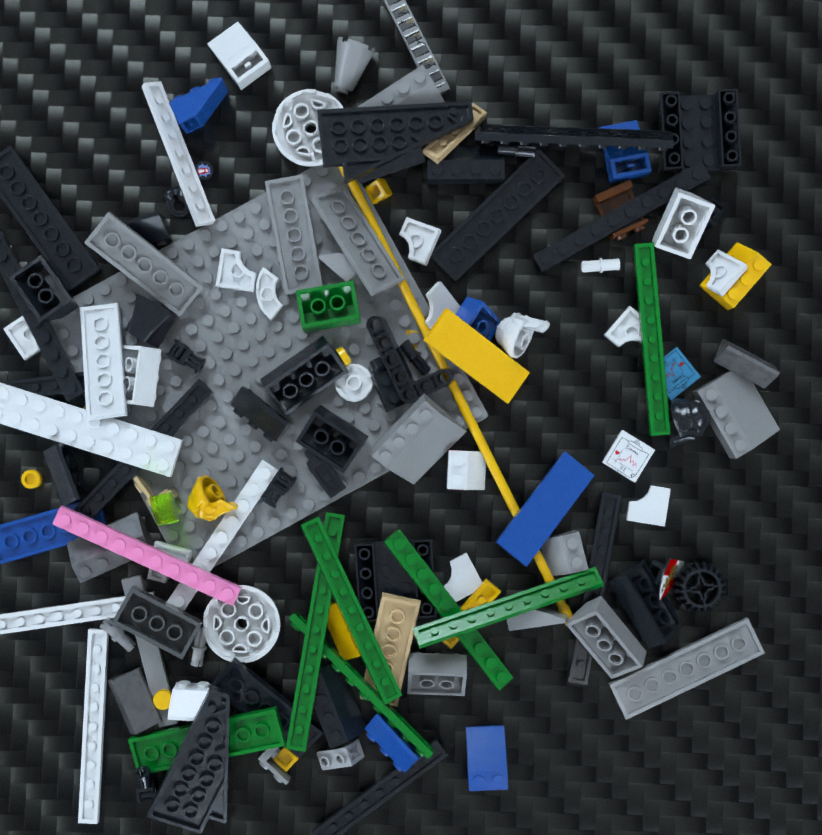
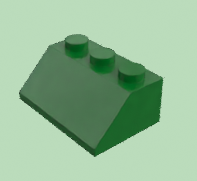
(328, 306)

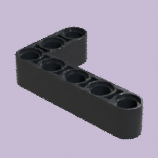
(401, 365)

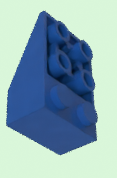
(199, 104)
(626, 163)

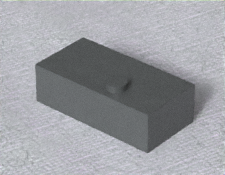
(157, 622)

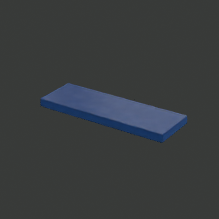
(544, 509)
(35, 535)

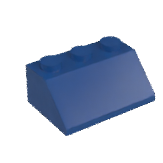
(479, 317)
(392, 743)

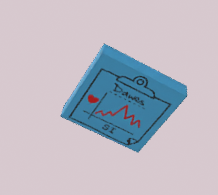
(678, 373)

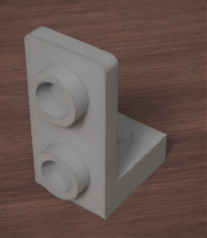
(342, 756)
(267, 763)

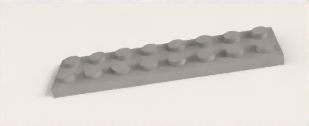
(686, 668)

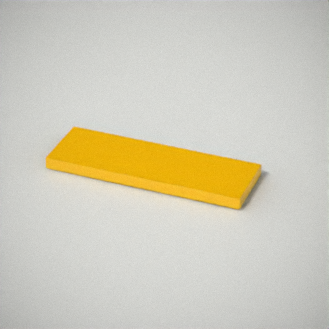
(476, 355)

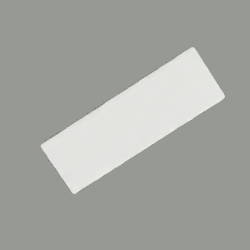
(103, 361)

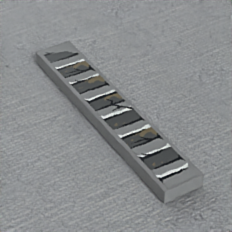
(416, 42)

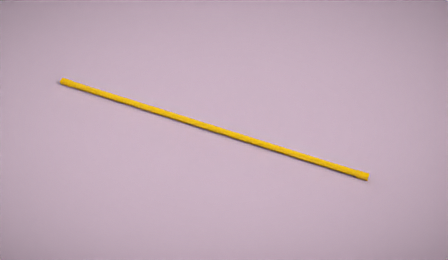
(454, 388)

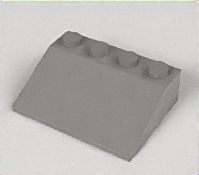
(411, 89)
(736, 413)
(417, 440)

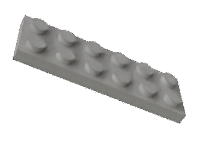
(293, 233)
(357, 239)
(144, 264)

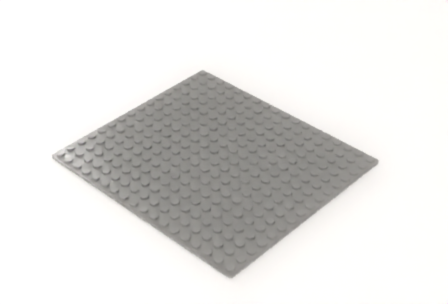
(243, 348)

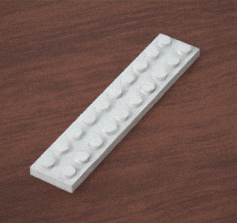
(102, 436)

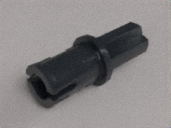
(516, 150)
(414, 357)

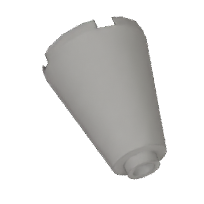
(350, 63)

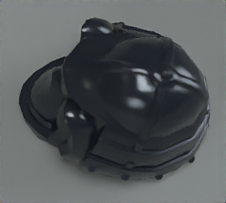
(690, 419)

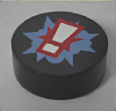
(204, 170)

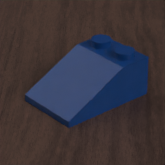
(486, 758)

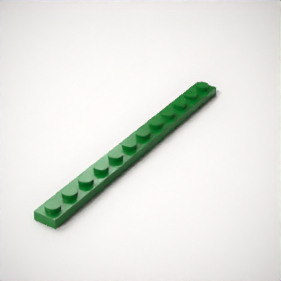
(313, 645)

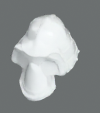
(516, 333)

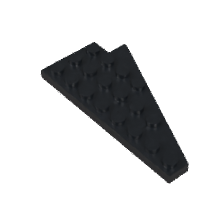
(377, 135)
(198, 775)

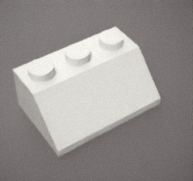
(683, 223)
(141, 374)

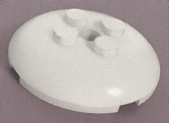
(293, 119)
(245, 643)

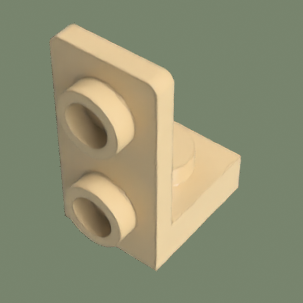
(142, 486)

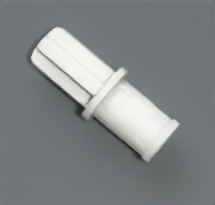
(600, 265)
(198, 649)

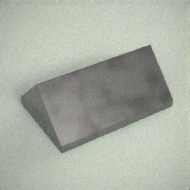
(745, 364)
(135, 701)

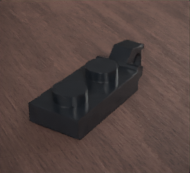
(384, 385)
(324, 474)

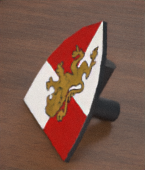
(666, 574)

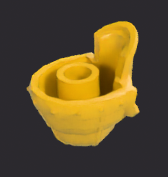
(208, 499)

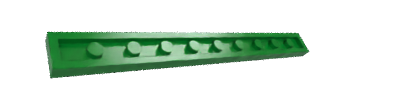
(651, 339)
(446, 606)
(507, 607)
(351, 610)
(367, 692)

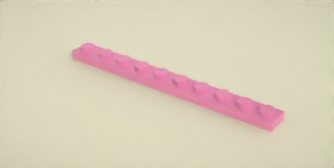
(146, 555)

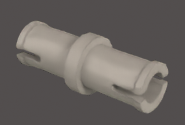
(118, 634)

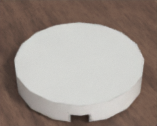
(355, 384)

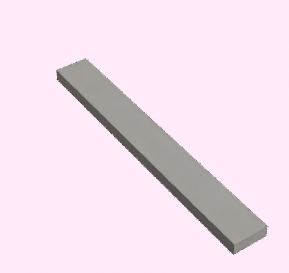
(151, 657)

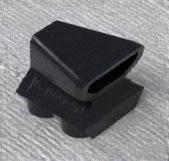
(150, 321)

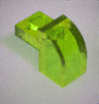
(165, 509)

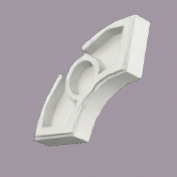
(266, 293)

